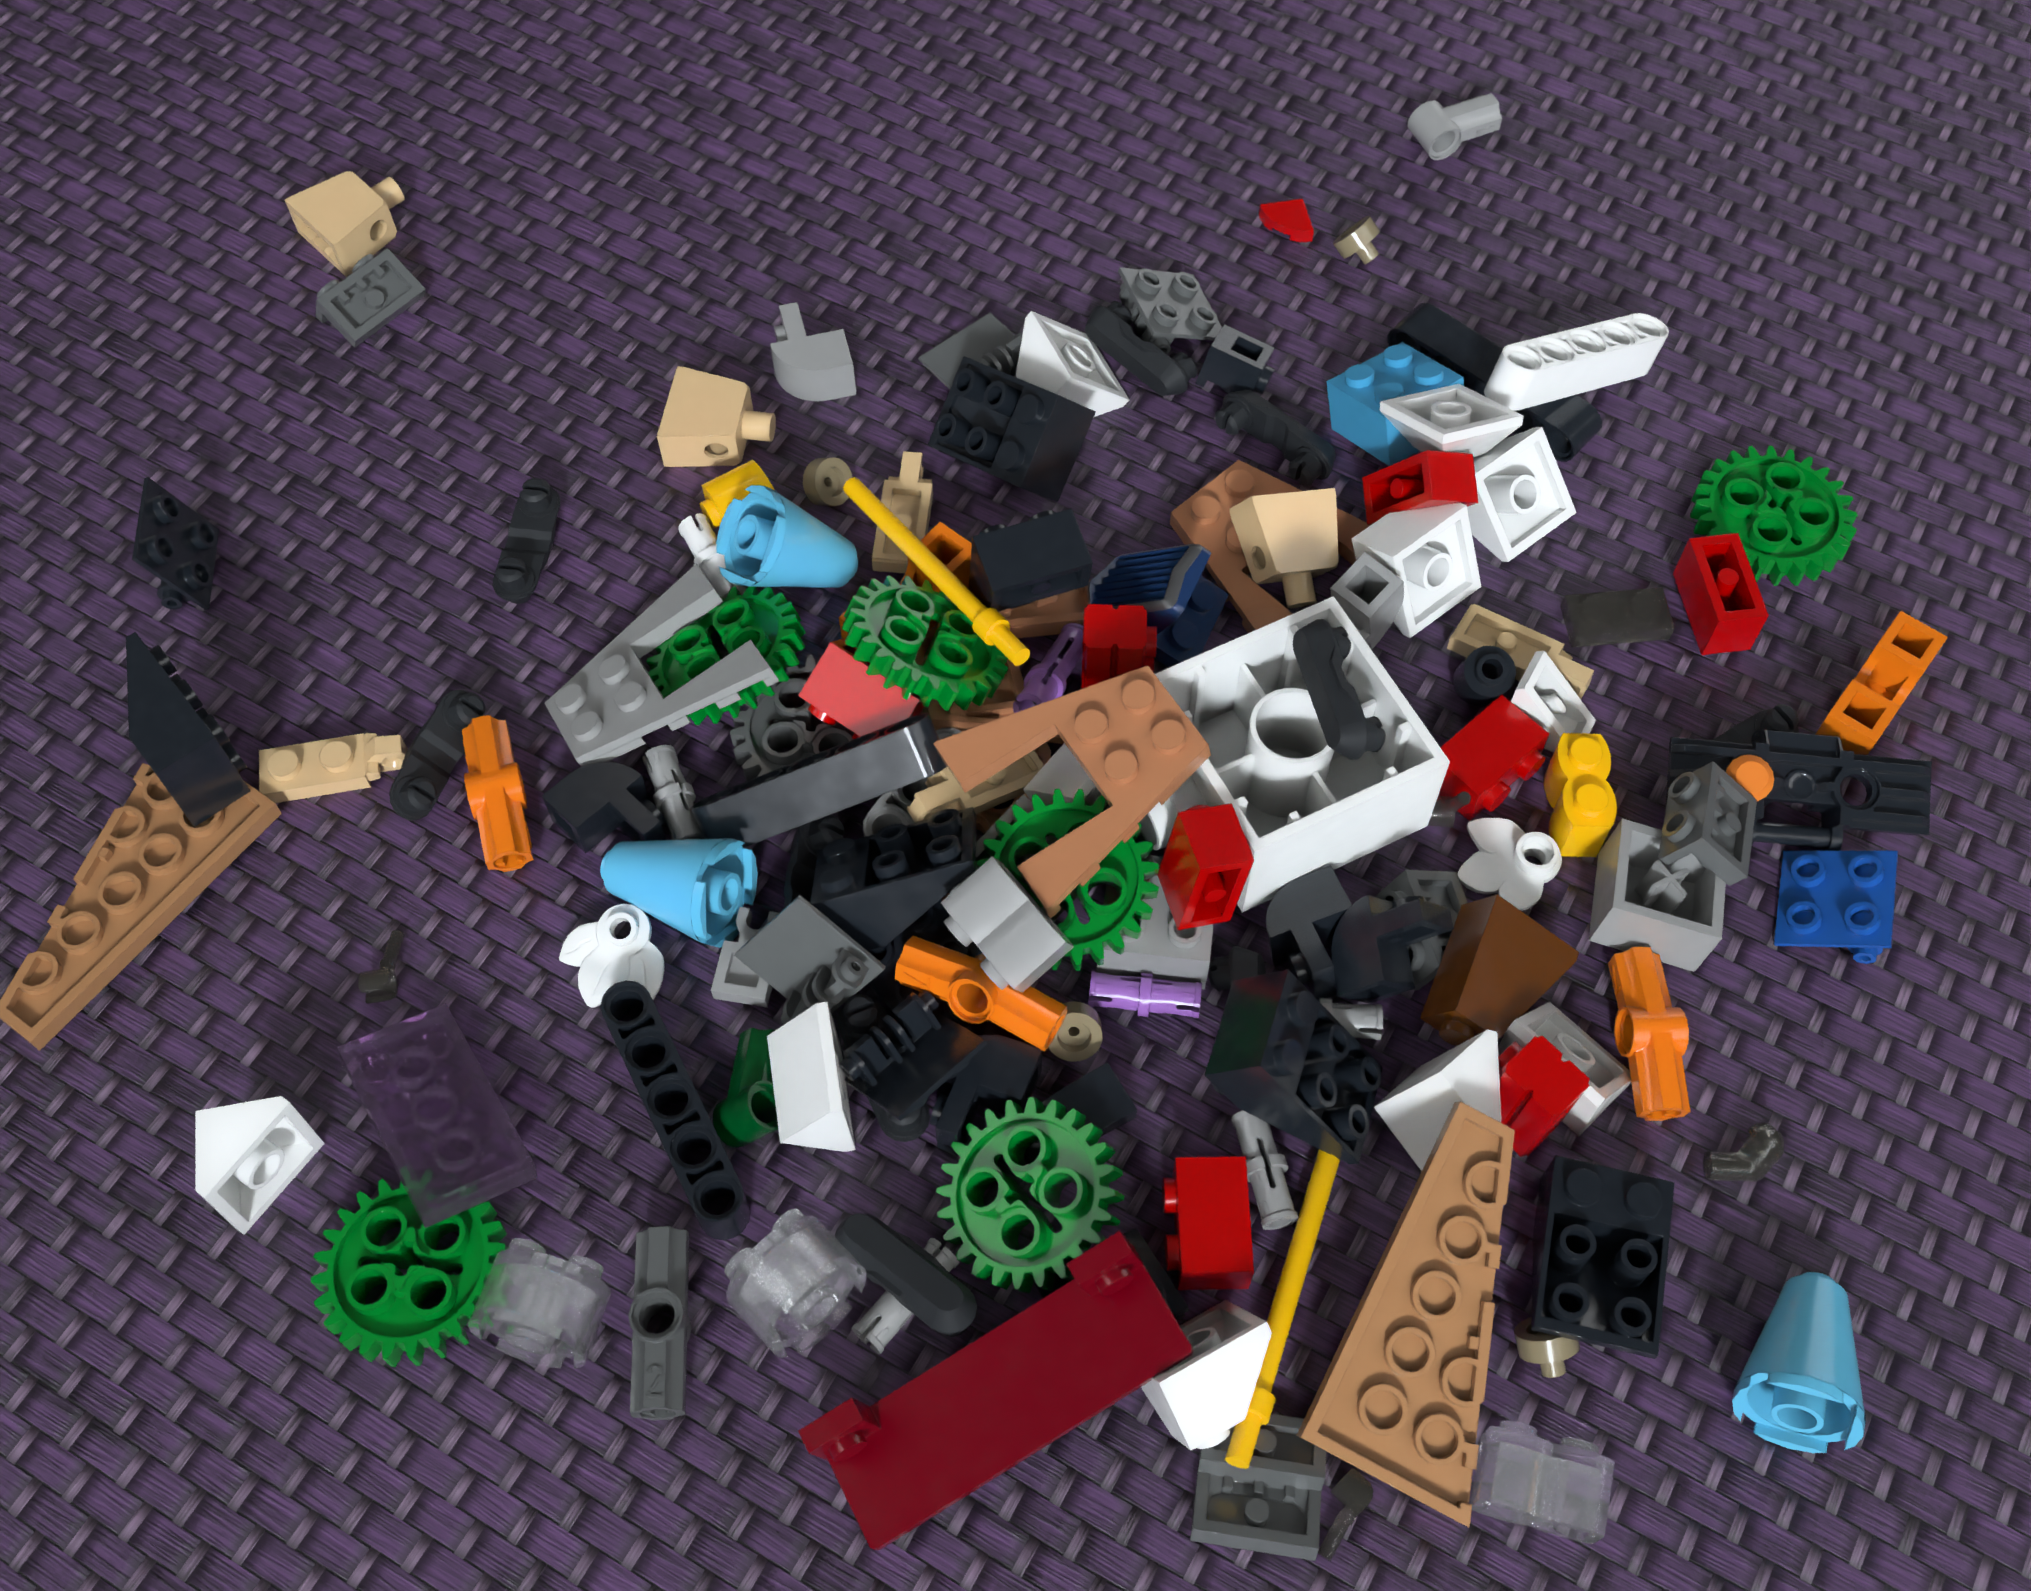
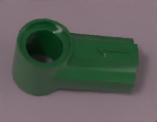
(750, 1103)

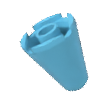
(781, 545)
(685, 883)
(1804, 1370)

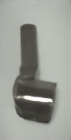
(1445, 809)
(382, 983)
(1355, 1494)

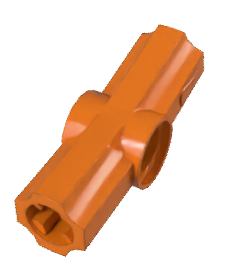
(496, 794)
(975, 996)
(1650, 1034)

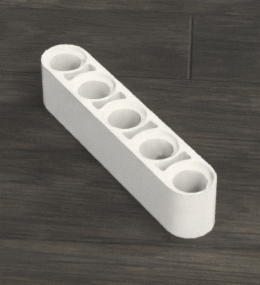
(1575, 361)

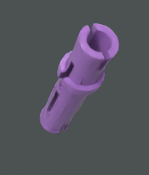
(1063, 656)

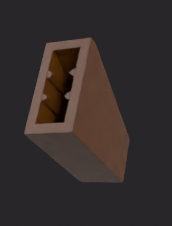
(1492, 970)

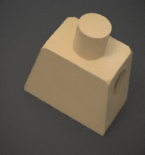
(346, 217)
(709, 421)
(1289, 539)

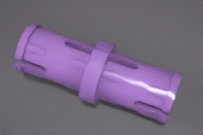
(1145, 994)

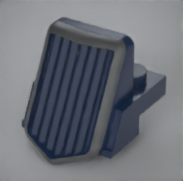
(1172, 593)

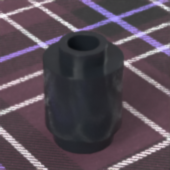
(1474, 686)

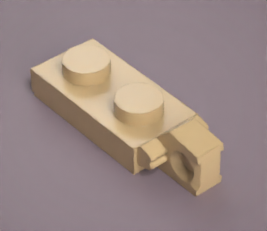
(910, 501)
(1485, 628)
(328, 765)
(946, 793)

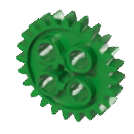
(1780, 509)
(754, 616)
(889, 627)
(1120, 869)
(992, 1231)
(398, 1318)

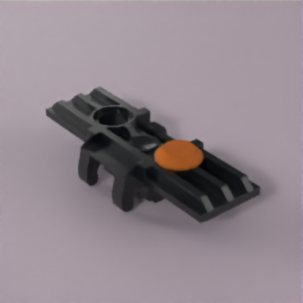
(1810, 772)

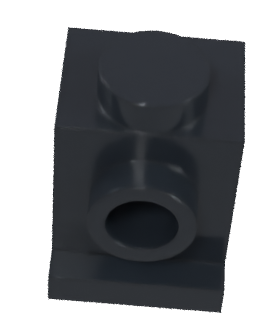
(1237, 362)

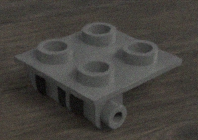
(1167, 306)
(982, 341)
(808, 959)

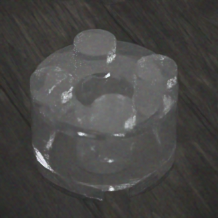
(793, 1283)
(541, 1305)

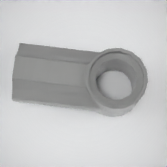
(1444, 129)

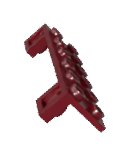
(1001, 1395)

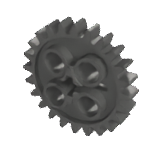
(775, 726)

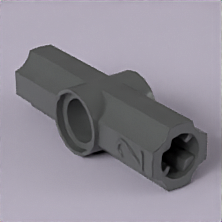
(660, 1358)

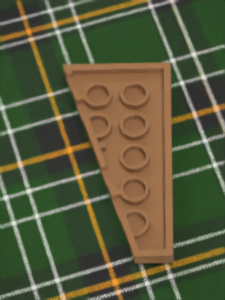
(126, 893)
(1418, 1346)

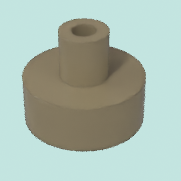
(1358, 240)
(825, 481)
(1079, 1034)
(1544, 1349)

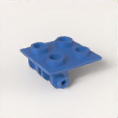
(1837, 901)

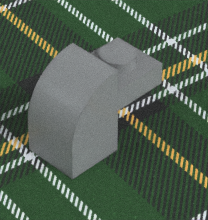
(812, 365)
(1369, 597)

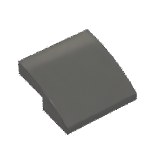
(1268, 1505)

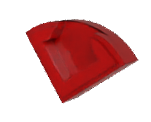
(1288, 218)

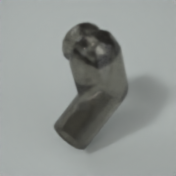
(1753, 1159)

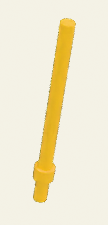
(987, 622)
(1283, 1308)

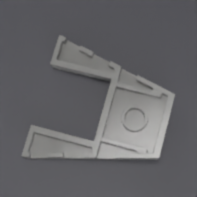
(614, 697)

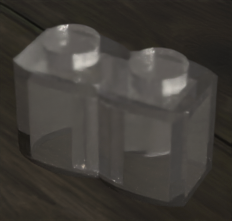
(1543, 1483)

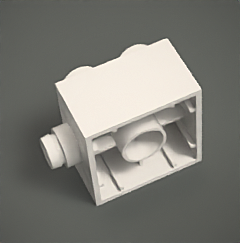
(1271, 760)

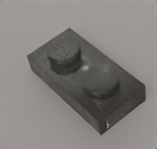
(1617, 617)

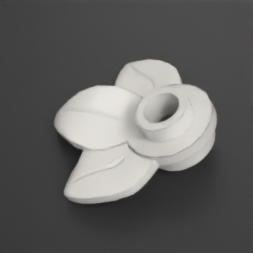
(1502, 863)
(611, 960)

